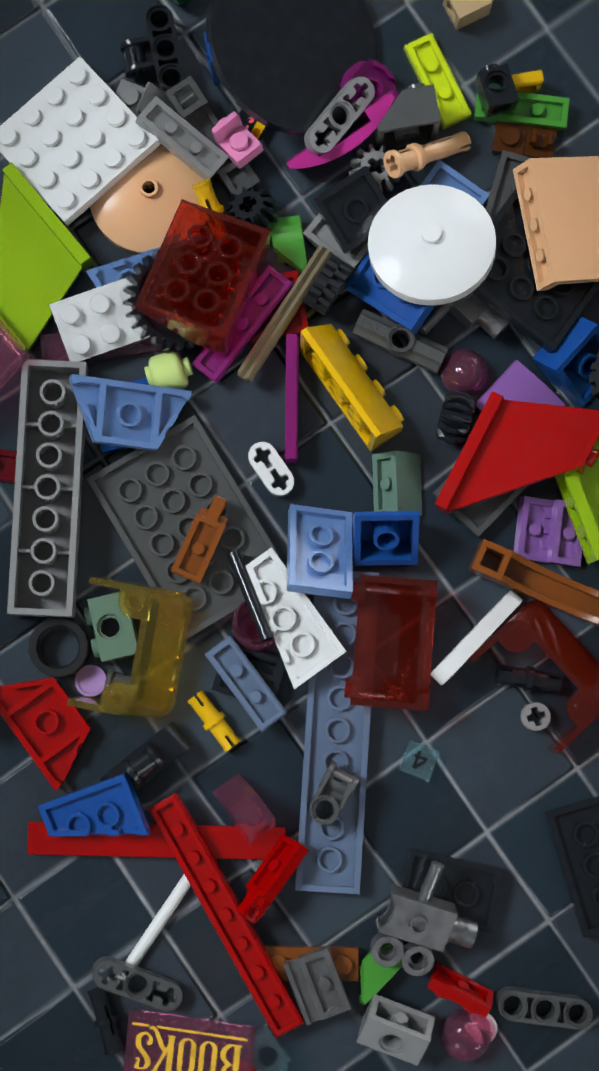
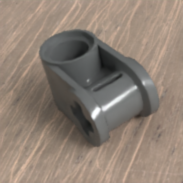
(333, 792)

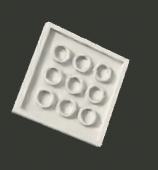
(74, 141)

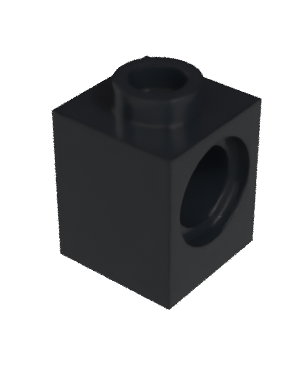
(493, 102)

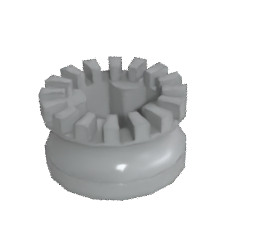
(543, 721)

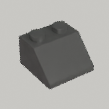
(410, 119)

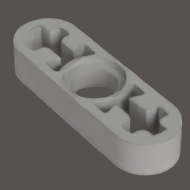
(359, 104)

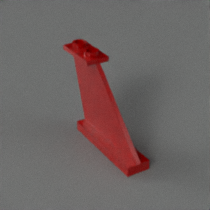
(518, 447)

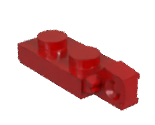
(271, 877)

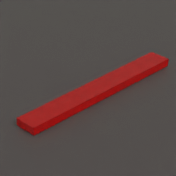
(223, 841)
(220, 906)

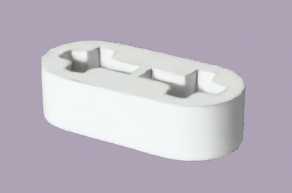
(277, 465)

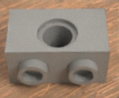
(396, 1029)

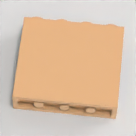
(560, 218)

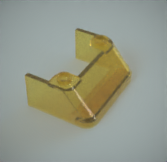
(158, 651)

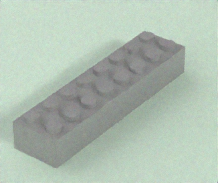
(47, 492)

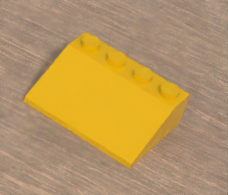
(349, 385)

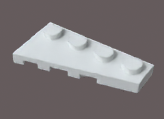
(297, 627)

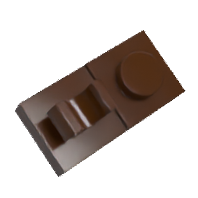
(524, 140)

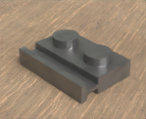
(317, 985)

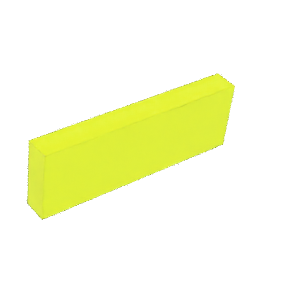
(433, 69)

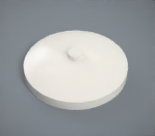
(432, 244)

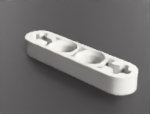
(476, 637)

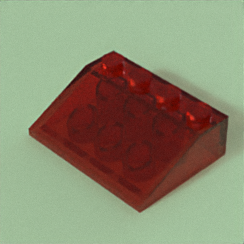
(204, 275)

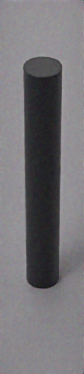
(250, 596)

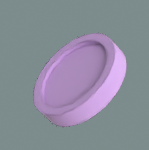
(90, 680)

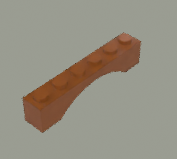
(535, 581)

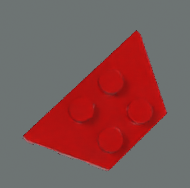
(45, 725)

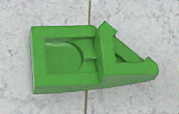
(289, 242)
(374, 976)

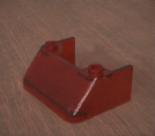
(540, 625)

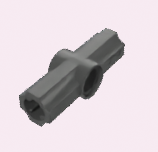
(381, 331)

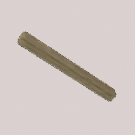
(283, 315)

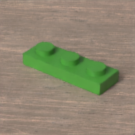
(531, 110)

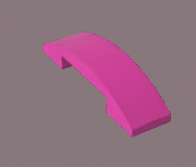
(375, 112)

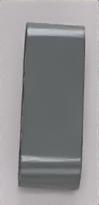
(555, 1017)

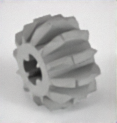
(375, 160)

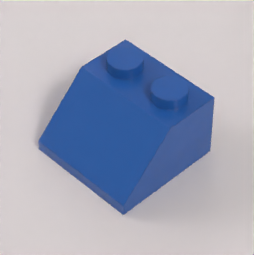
(571, 361)
(385, 538)

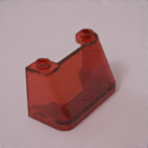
(393, 642)

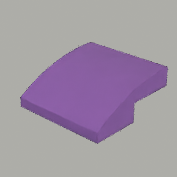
(520, 385)
(546, 533)

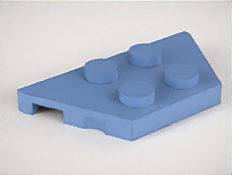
(127, 411)

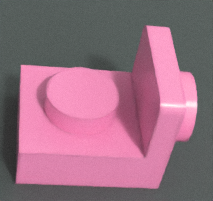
(236, 140)

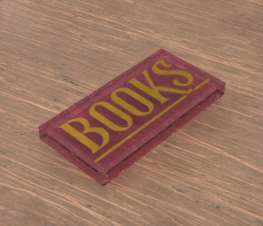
(186, 1044)

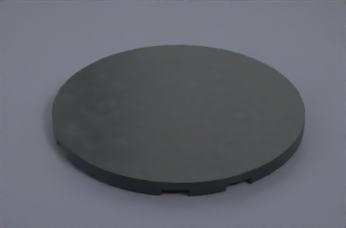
(288, 55)

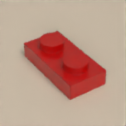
(461, 990)

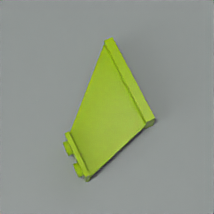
(35, 259)

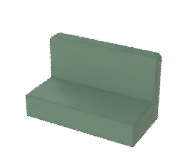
(397, 481)

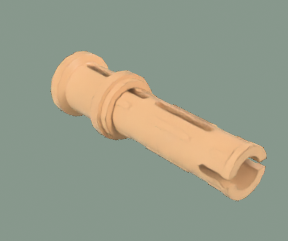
(416, 156)

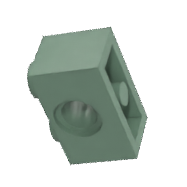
(117, 646)

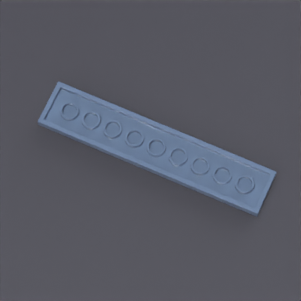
(337, 734)

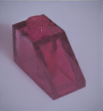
(245, 808)

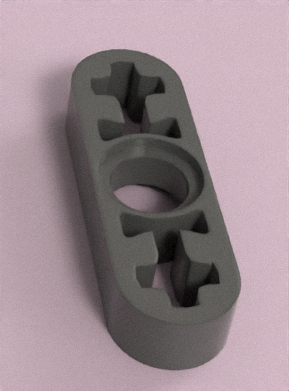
(162, 983)

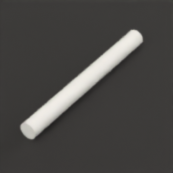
(157, 924)

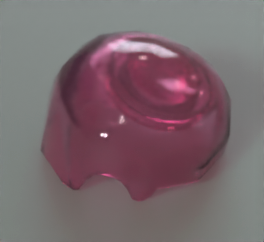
(465, 372)
(245, 630)
(466, 1035)

